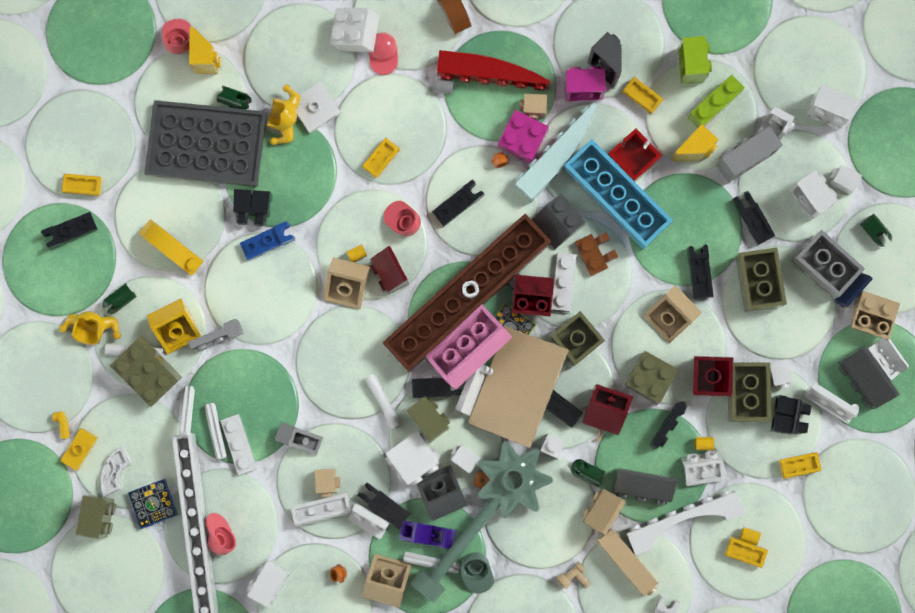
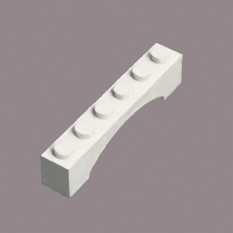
(642, 538)

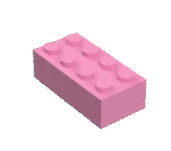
(468, 347)

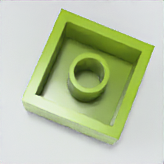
(694, 59)

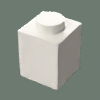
(845, 179)
(780, 374)
(552, 446)
(464, 458)

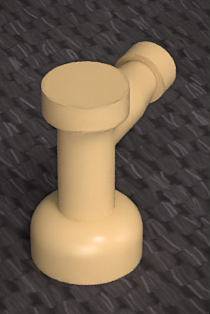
(576, 572)

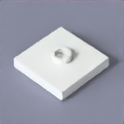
(316, 107)

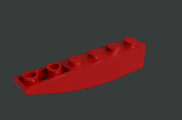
(487, 70)

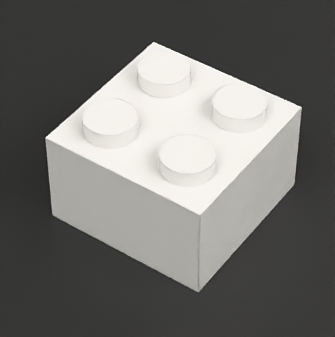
(354, 29)
(831, 107)
(814, 194)
(269, 583)

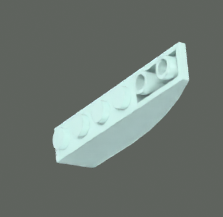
(554, 157)

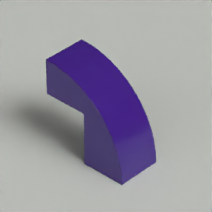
(427, 534)

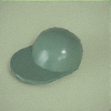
(477, 572)

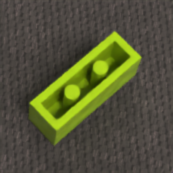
(716, 102)

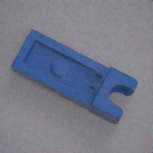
(266, 241)

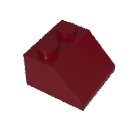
(389, 271)
(713, 376)

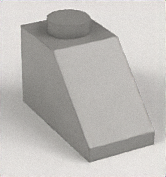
(298, 438)

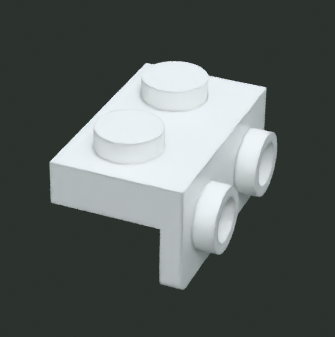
(888, 357)

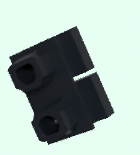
(252, 204)
(792, 408)

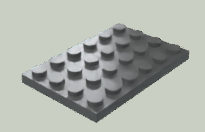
(205, 143)

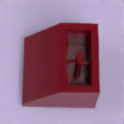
(532, 295)
(607, 409)

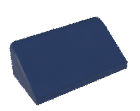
(853, 290)

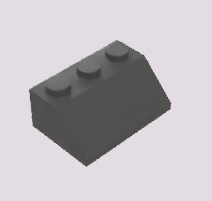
(608, 55)
(867, 378)
(644, 486)

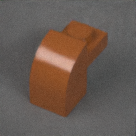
(455, 14)

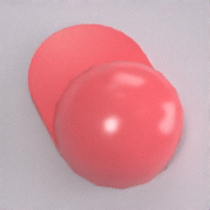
(176, 36)
(385, 55)
(402, 218)
(220, 538)

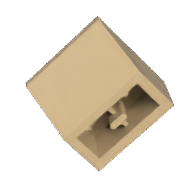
(874, 315)

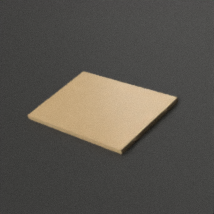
(519, 387)

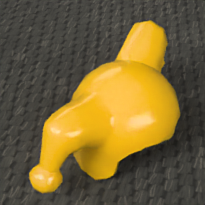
(284, 116)
(90, 327)

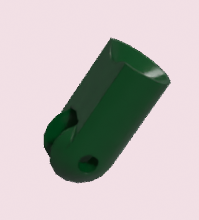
(234, 98)
(875, 228)
(119, 299)
(587, 472)

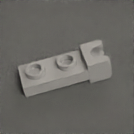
(231, 329)

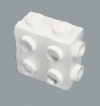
(413, 458)

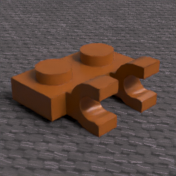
(591, 254)

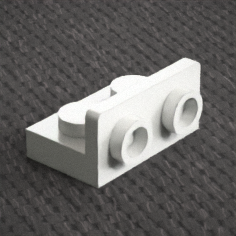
(781, 119)
(703, 468)
(368, 521)

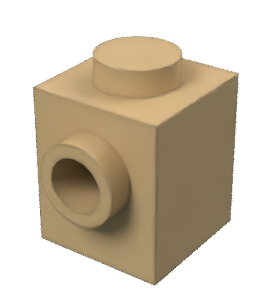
(534, 105)
(326, 482)

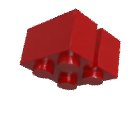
(633, 156)

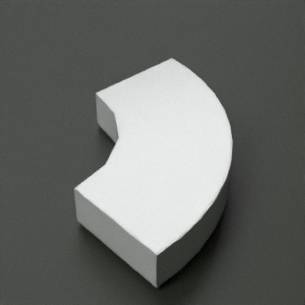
(112, 471)

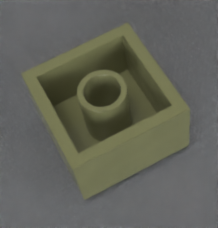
(578, 337)
(651, 377)
(428, 418)
(95, 516)

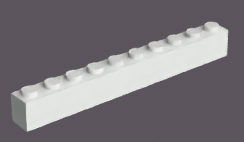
(195, 524)

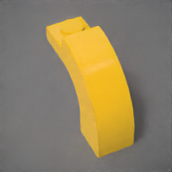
(171, 247)

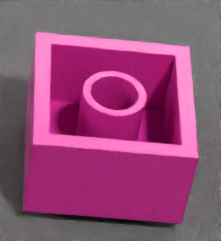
(584, 84)
(523, 137)

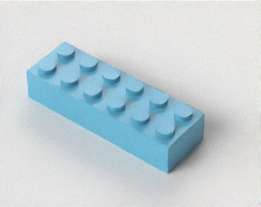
(617, 194)

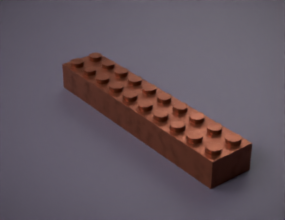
(450, 307)

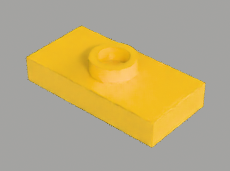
(642, 95)
(381, 158)
(81, 184)
(79, 449)
(800, 465)
(746, 552)

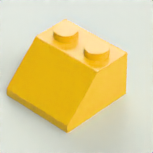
(202, 54)
(697, 146)
(173, 326)

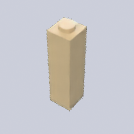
(628, 562)

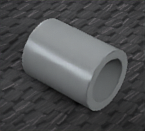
(444, 86)

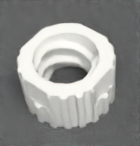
(466, 284)

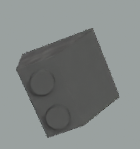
(558, 221)
(441, 493)

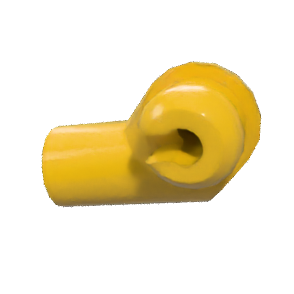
(63, 424)

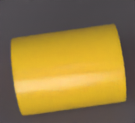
(356, 253)
(704, 443)
(750, 536)

